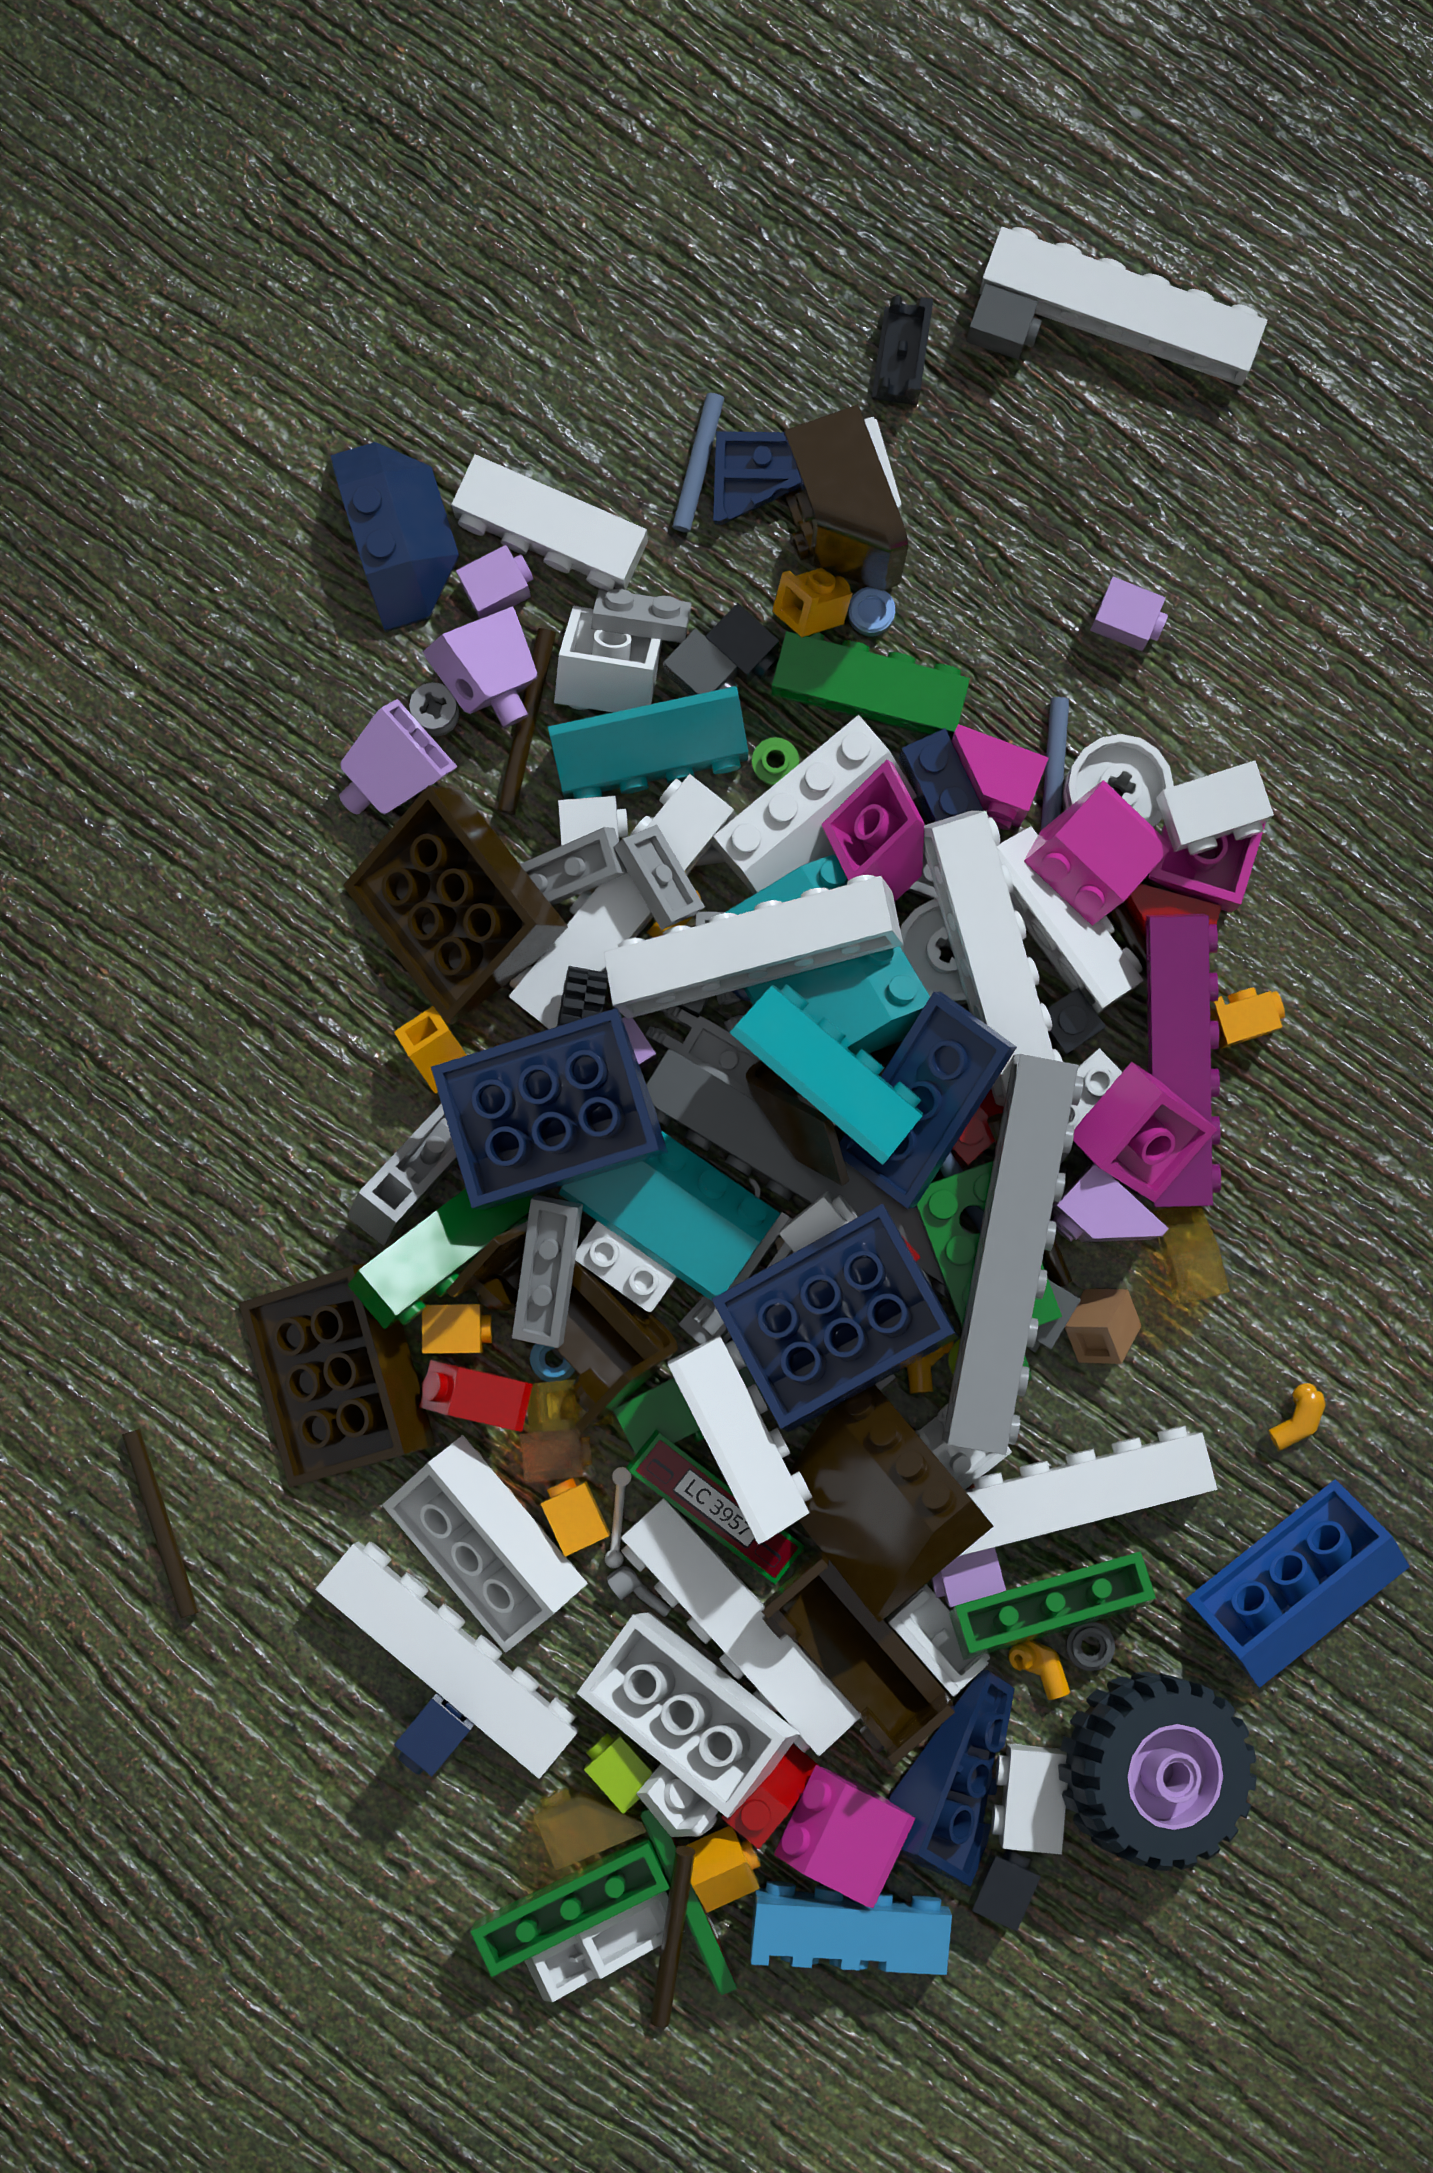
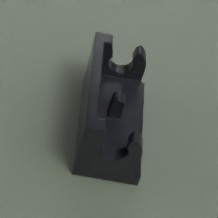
(902, 351)

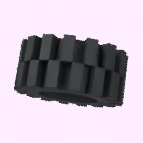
(582, 994)

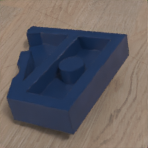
(751, 472)

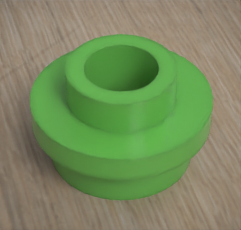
(764, 749)

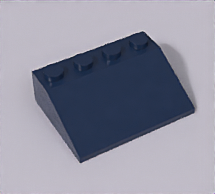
(548, 1110)
(834, 1318)

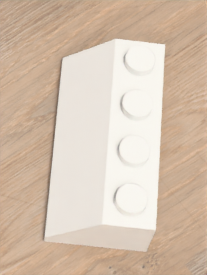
(785, 822)
(1077, 950)
(738, 1437)
(484, 1543)
(687, 1713)

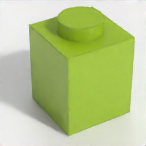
(618, 1769)

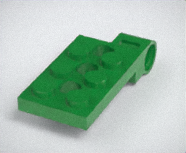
(956, 1248)

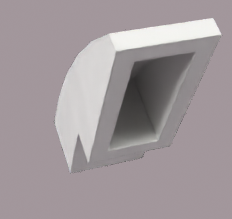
(599, 1949)

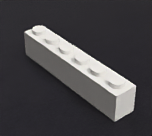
(1126, 305)
(616, 907)
(987, 935)
(753, 946)
(1092, 1487)
(732, 1617)
(448, 1658)

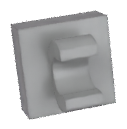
(705, 1322)

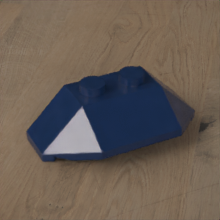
(397, 530)

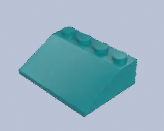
(866, 997)

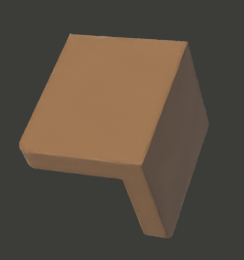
(1103, 1326)

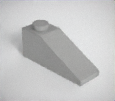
(405, 1180)

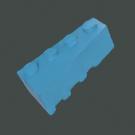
(849, 1934)

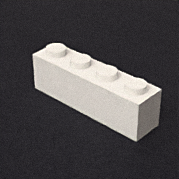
(549, 524)

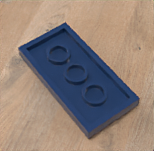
(951, 1067)

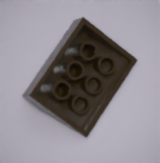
(453, 903)
(333, 1379)
(883, 1502)

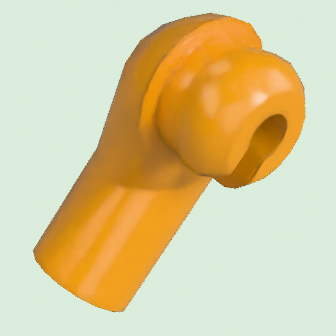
(1043, 1662)

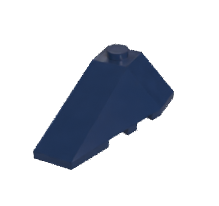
(953, 1780)

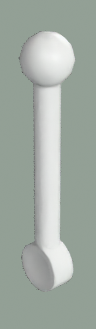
(621, 1478)

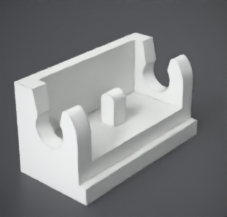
(929, 1632)

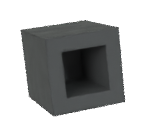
(1004, 322)
(700, 666)

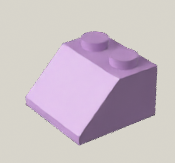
(1102, 1210)

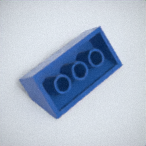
(1298, 1582)

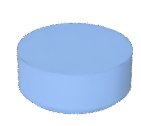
(871, 611)

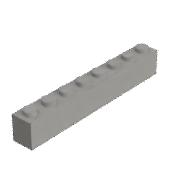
(1011, 1253)

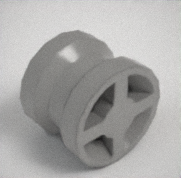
(438, 718)

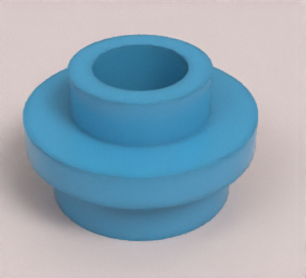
(543, 1371)

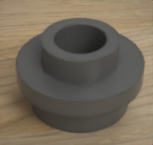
(1105, 1649)

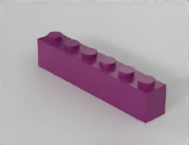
(1184, 1036)

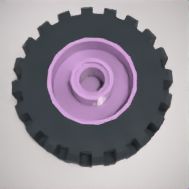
(1158, 1770)

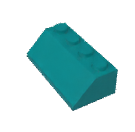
(650, 744)
(827, 1072)
(679, 1215)

